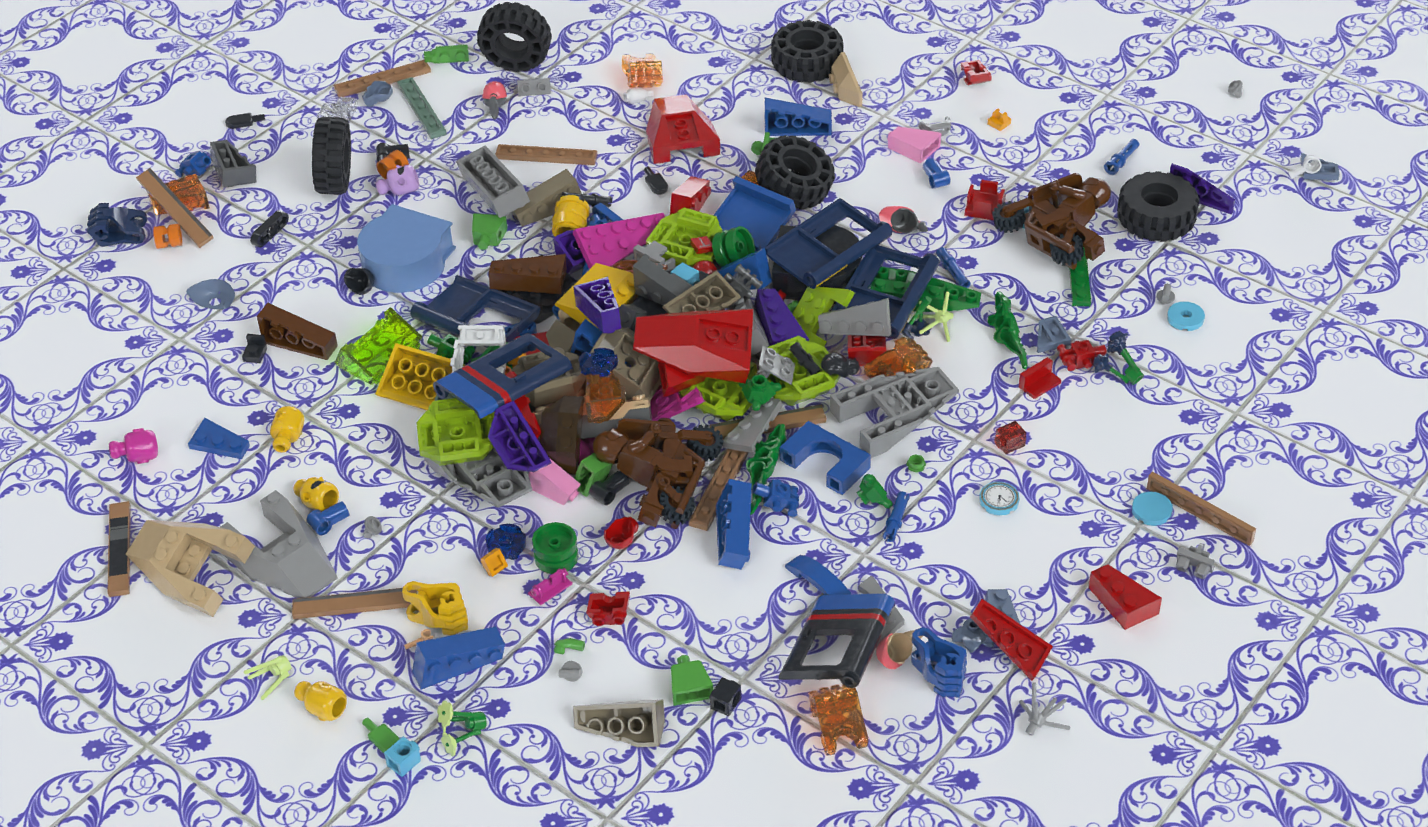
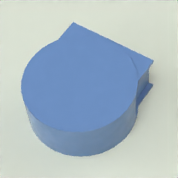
(405, 249)

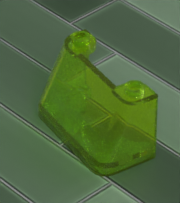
(372, 351)

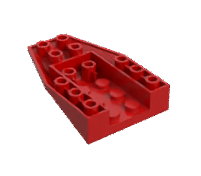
(678, 125)
(699, 342)

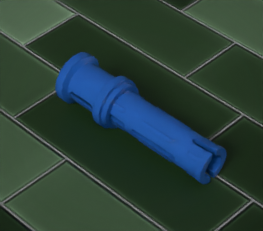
(1130, 148)

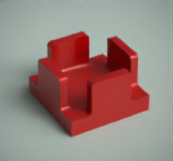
(983, 201)

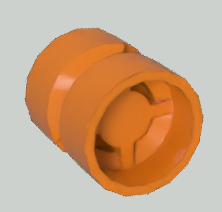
(390, 162)
(174, 236)

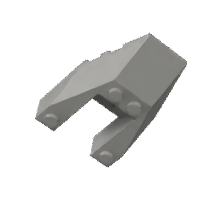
(904, 399)
(486, 479)
(293, 559)

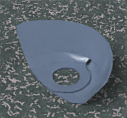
(209, 289)

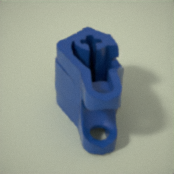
(945, 657)

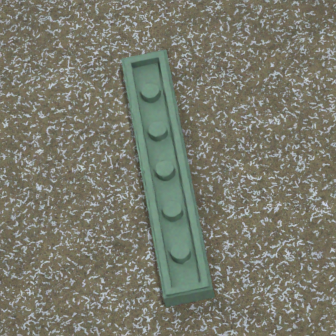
(421, 108)

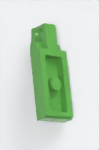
(447, 54)

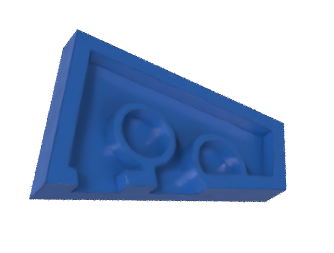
(218, 440)

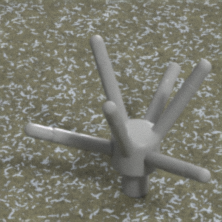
(1038, 719)

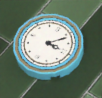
(999, 498)

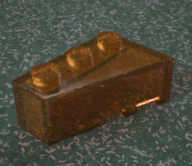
(188, 190)

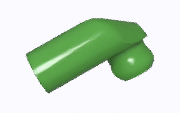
(570, 643)

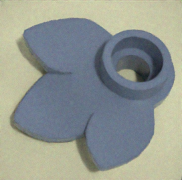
(970, 636)

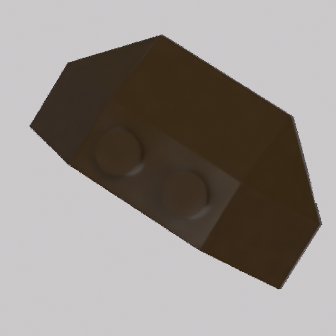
(562, 432)

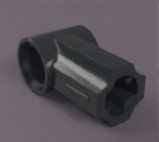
(385, 149)
(606, 490)

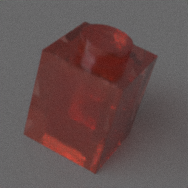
(1010, 437)

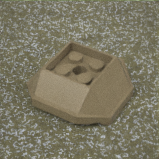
(644, 371)
(564, 385)

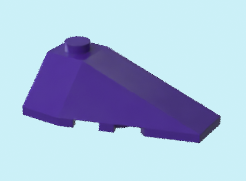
(1208, 193)
(566, 244)

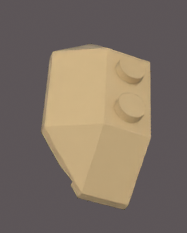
(845, 82)

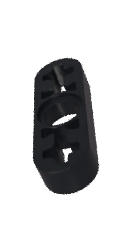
(275, 223)

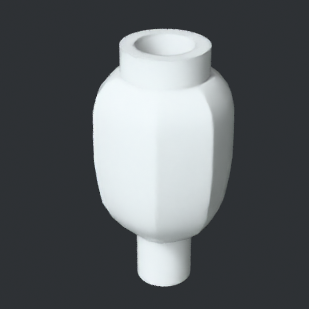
(637, 95)

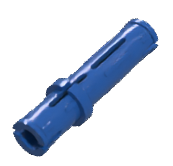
(949, 263)
(894, 522)

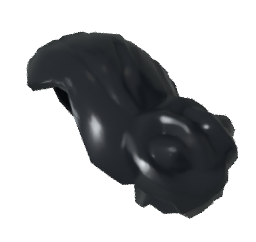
(359, 280)
(837, 364)

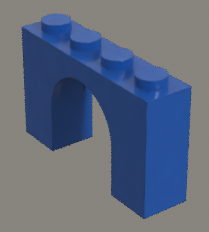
(814, 439)

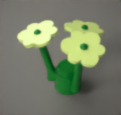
(473, 720)

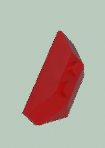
(865, 347)

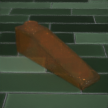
(603, 397)

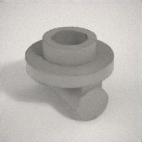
(1235, 87)
(1166, 295)
(372, 527)
(571, 671)

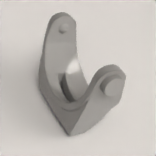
(944, 126)

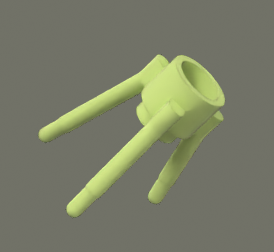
(277, 666)

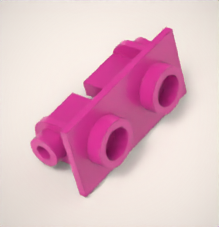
(550, 587)

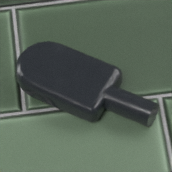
(243, 120)
(655, 182)

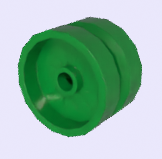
(732, 245)
(555, 547)

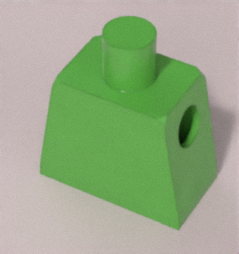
(488, 230)
(591, 466)
(690, 681)

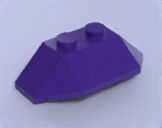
(516, 441)

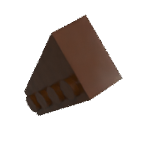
(529, 274)
(295, 333)

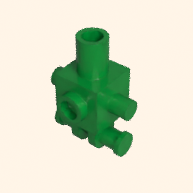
(446, 345)

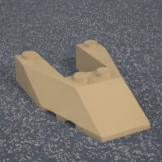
(176, 551)

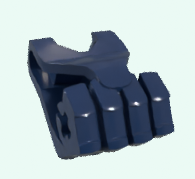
(116, 225)

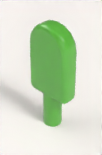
(380, 735)

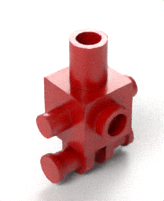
(1080, 354)

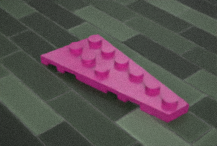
(614, 240)

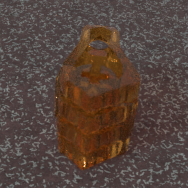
(642, 71)
(905, 358)
(838, 716)

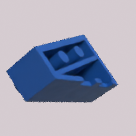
(756, 263)
(585, 338)

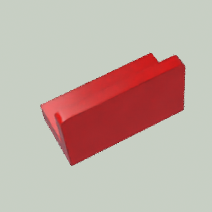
(1038, 379)

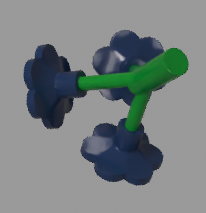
(915, 326)

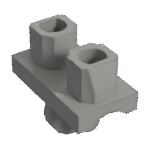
(1196, 557)

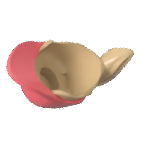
(895, 649)

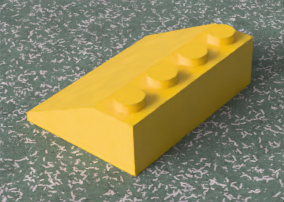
(621, 284)
(411, 376)

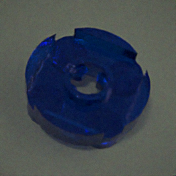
(599, 362)
(516, 538)

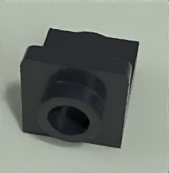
(255, 348)

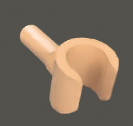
(425, 635)

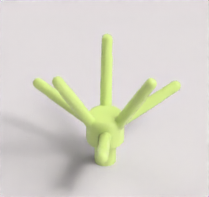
(940, 316)

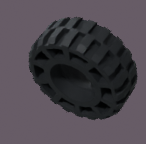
(518, 20)
(806, 50)
(331, 155)
(803, 157)
(1158, 206)

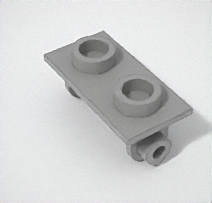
(534, 87)

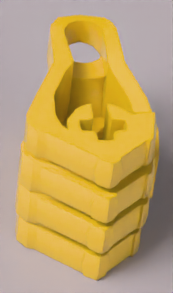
(434, 600)

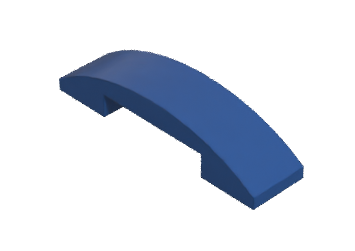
(817, 575)

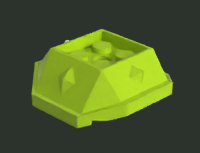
(677, 231)
(803, 384)
(722, 397)
(453, 433)

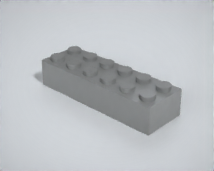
(493, 181)

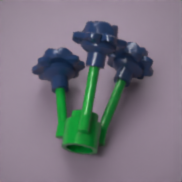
(1118, 344)

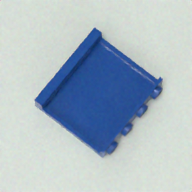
(756, 210)

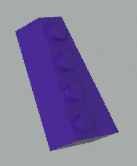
(598, 304)
(776, 317)

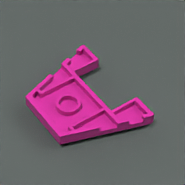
(672, 405)

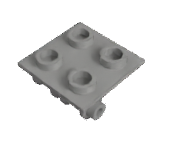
(775, 364)

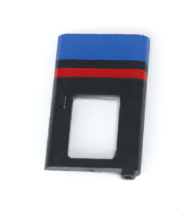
(844, 614)

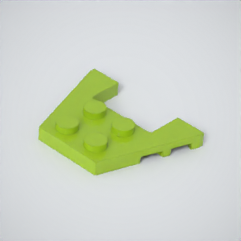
(815, 303)

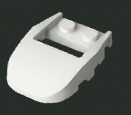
(477, 336)

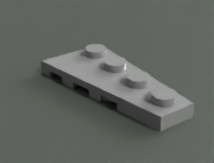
(865, 319)
(750, 429)

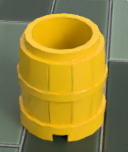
(569, 214)

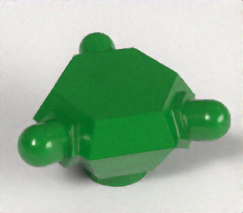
(759, 390)
(873, 492)

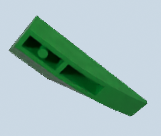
(896, 281)

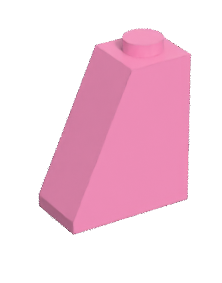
(914, 143)
(554, 483)

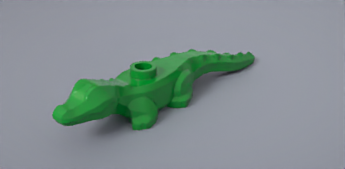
(1007, 328)
(765, 460)

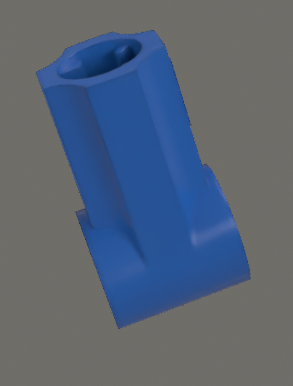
(936, 175)
(323, 520)

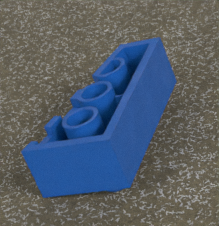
(796, 119)
(733, 524)
(455, 655)

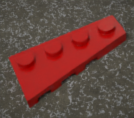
(1015, 640)

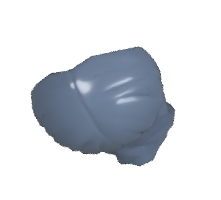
(377, 92)

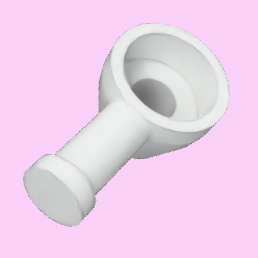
(1311, 167)

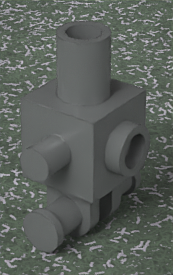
(742, 281)

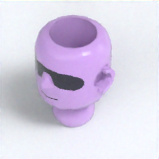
(399, 181)

